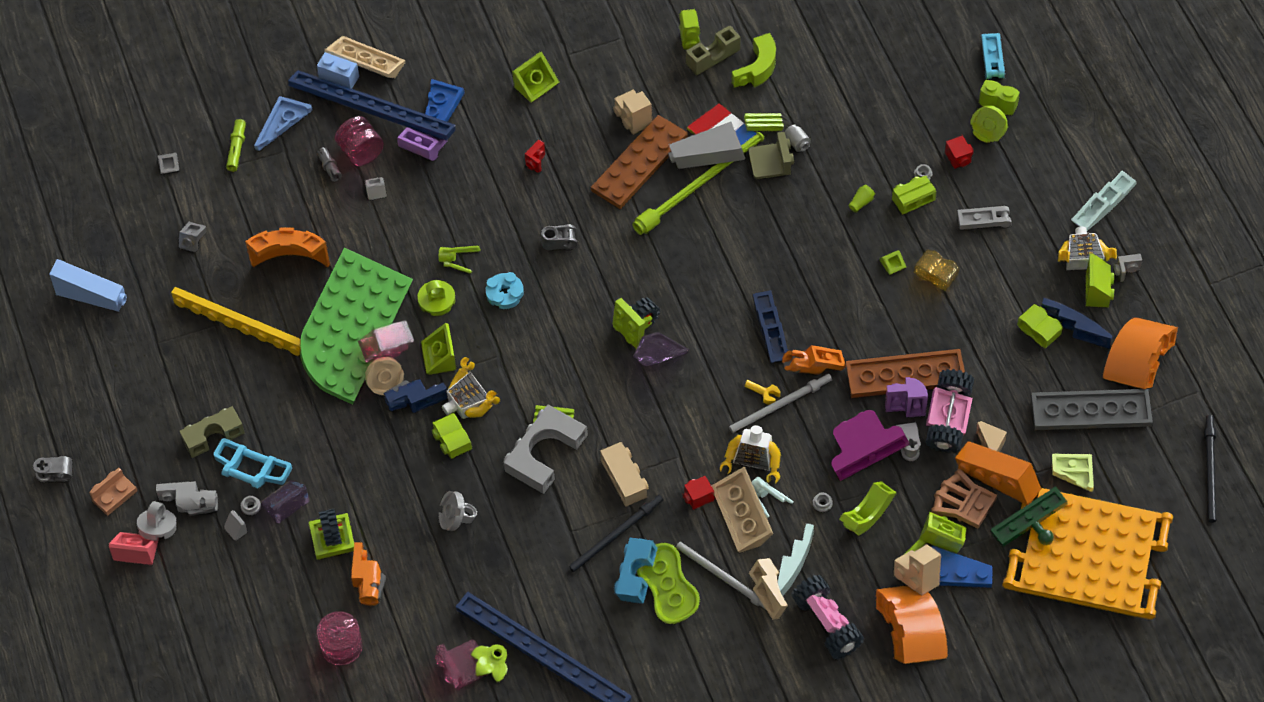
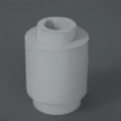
(797, 138)

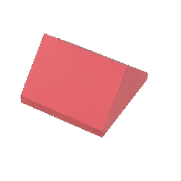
(133, 548)

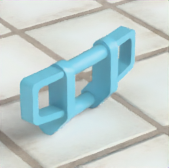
(230, 467)

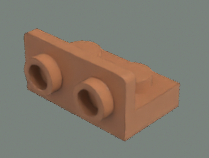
(112, 491)

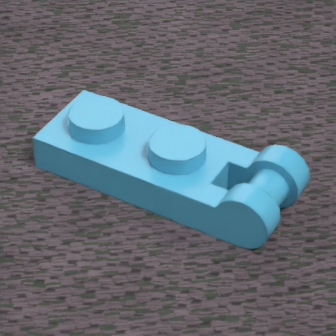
(993, 55)

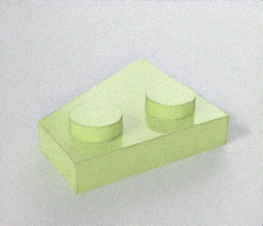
(1074, 469)

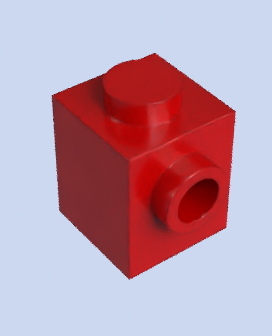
(959, 152)
(698, 492)

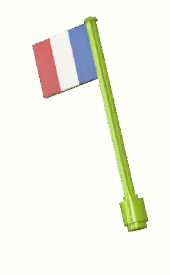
(715, 117)

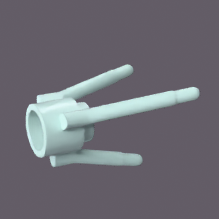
(763, 488)

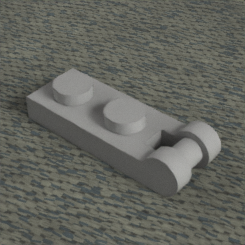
(984, 217)

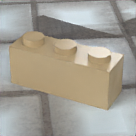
(624, 473)

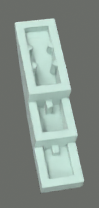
(1104, 201)
(792, 565)

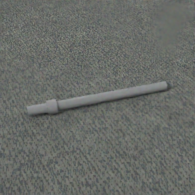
(811, 386)
(720, 573)

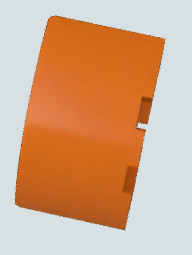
(286, 242)
(1136, 352)
(916, 624)

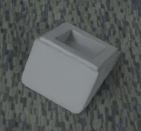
(168, 163)
(375, 188)
(235, 526)

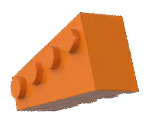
(999, 471)

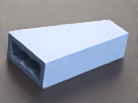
(86, 287)

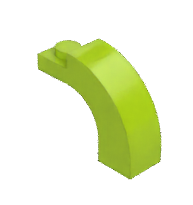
(762, 68)
(869, 509)

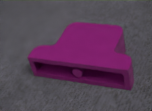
(865, 443)

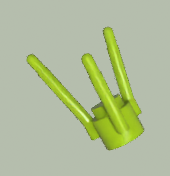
(448, 255)

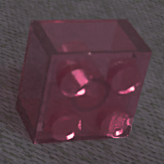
(386, 341)

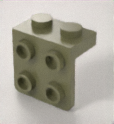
(771, 159)

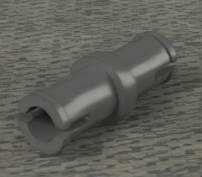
(329, 164)

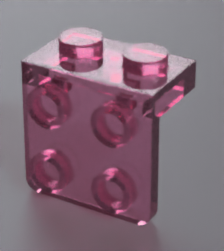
(458, 664)

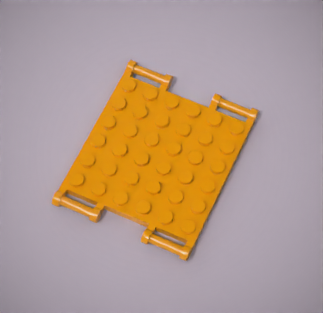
(1095, 556)

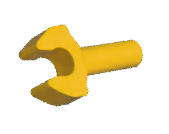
(765, 392)

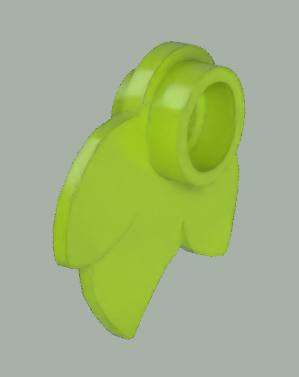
(489, 663)

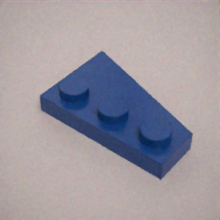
(443, 100)
(963, 571)

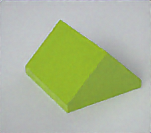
(534, 77)
(439, 351)
(943, 533)

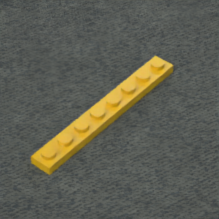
(233, 319)

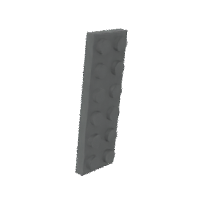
(1091, 409)

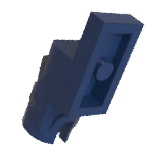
(414, 395)

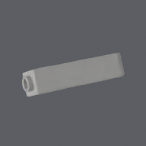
(707, 148)

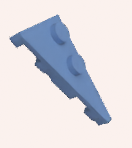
(283, 116)

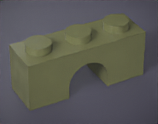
(725, 44)
(224, 422)

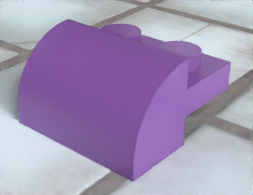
(420, 143)
(907, 397)

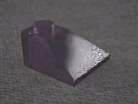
(657, 348)

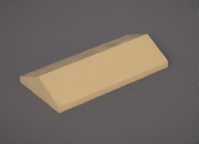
(366, 57)
(742, 510)

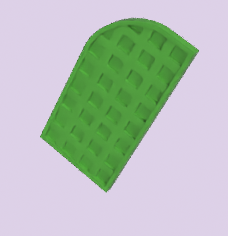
(352, 304)

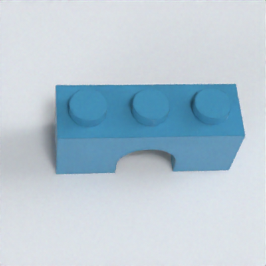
(637, 554)

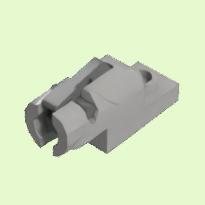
(188, 497)

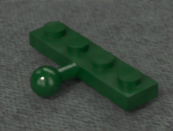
(1029, 518)

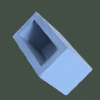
(338, 70)

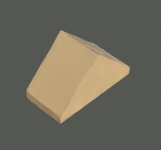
(990, 436)

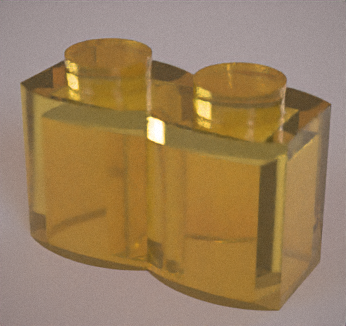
(936, 269)

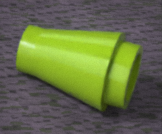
(862, 197)

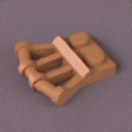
(974, 507)

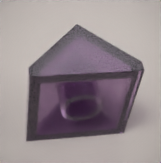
(285, 500)

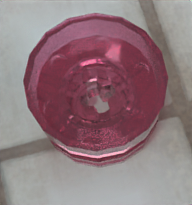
(359, 141)
(339, 638)

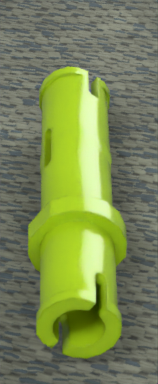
(237, 139)

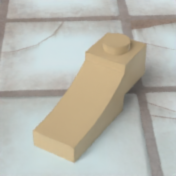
(767, 588)

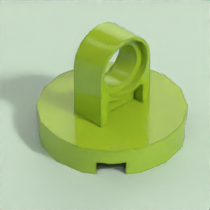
(989, 124)
(436, 297)

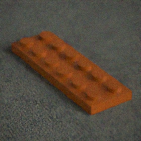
(638, 162)
(873, 375)

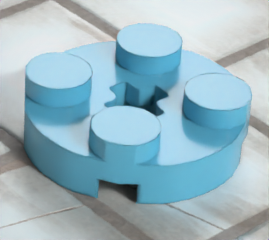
(502, 281)

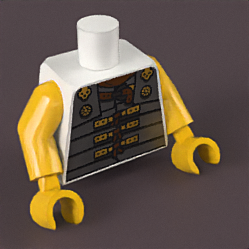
(1080, 245)
(467, 394)
(754, 450)

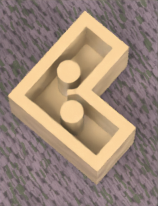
(634, 110)
(919, 569)

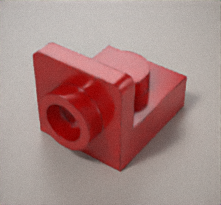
(534, 155)

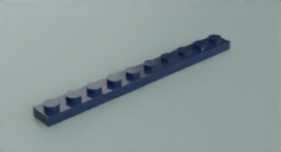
(372, 105)
(540, 650)

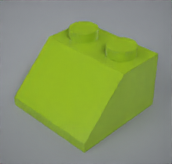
(1098, 282)

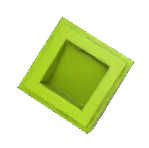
(893, 262)

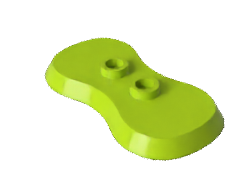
(673, 595)

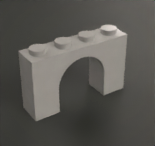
(549, 424)

